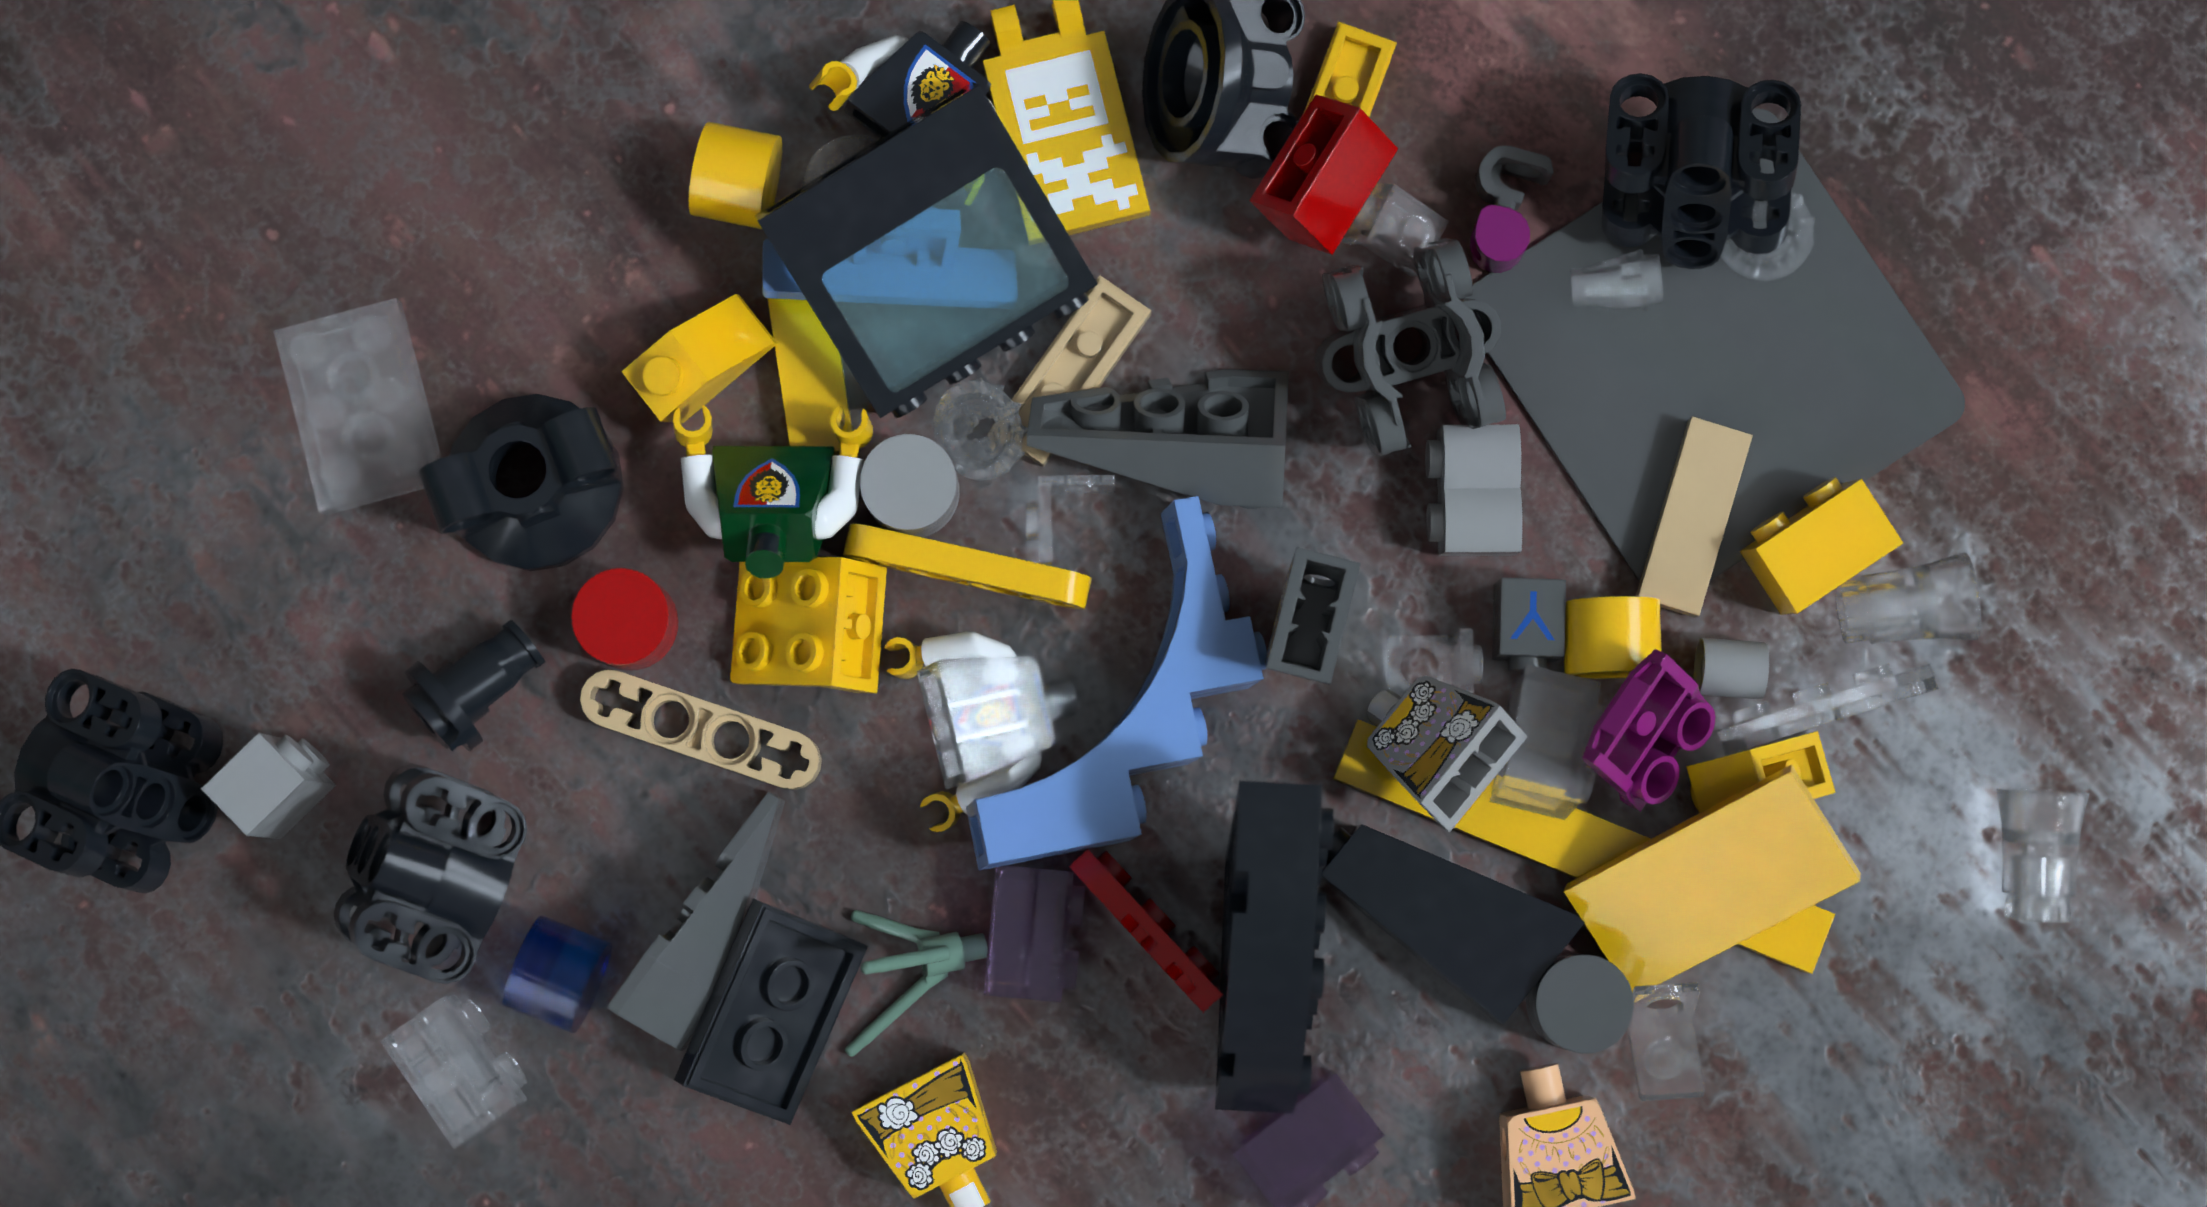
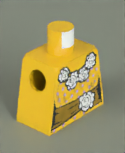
(933, 1133)

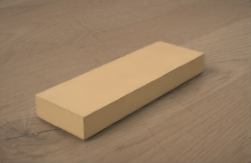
(1083, 350)
(1694, 516)

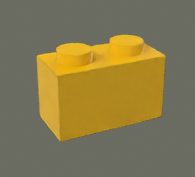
(1819, 545)

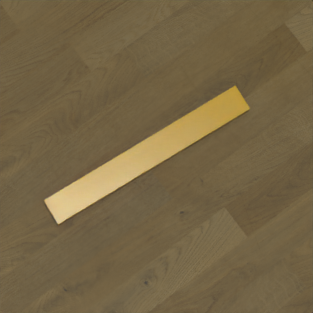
(1567, 845)

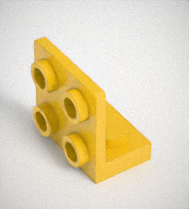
(810, 625)

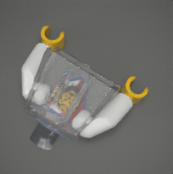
(984, 714)

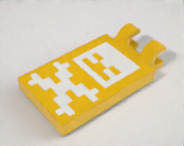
(1067, 118)

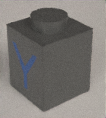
(1528, 621)

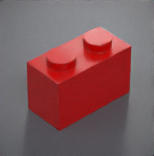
(1324, 174)

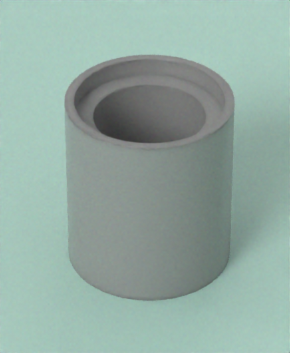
(1731, 668)

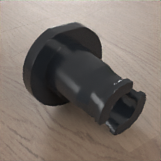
(463, 691)

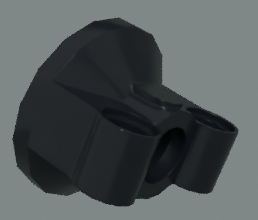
(1221, 82)
(557, 520)

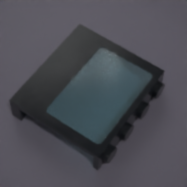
(928, 251)

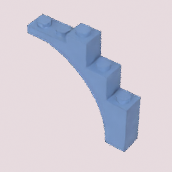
(1198, 658)

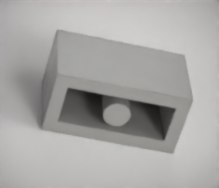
(270, 785)

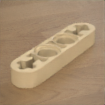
(703, 724)

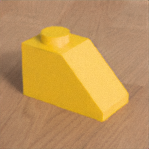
(699, 359)
(1730, 774)

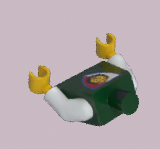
(772, 499)

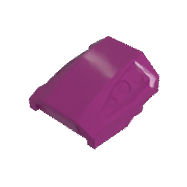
(1645, 728)

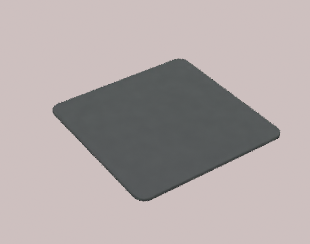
(1805, 363)

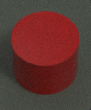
(624, 619)

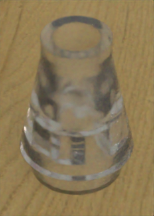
(1620, 282)

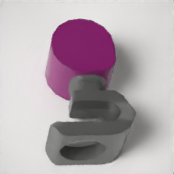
(1500, 231)

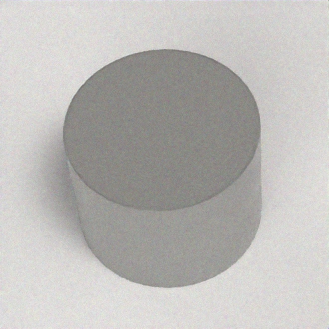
(910, 485)

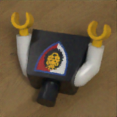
(903, 76)

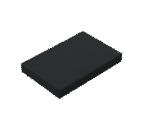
(771, 1012)

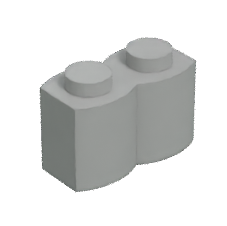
(1477, 490)

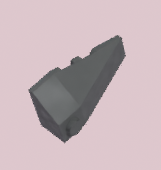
(1193, 439)
(681, 969)

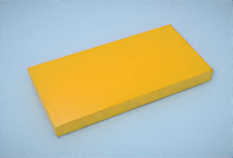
(1713, 880)

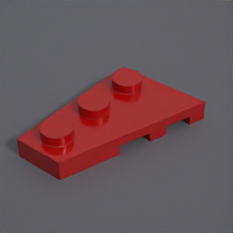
(1148, 927)

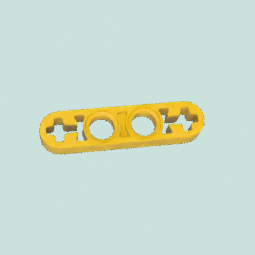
(967, 566)

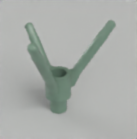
(935, 954)

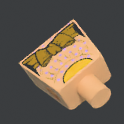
(1559, 1149)

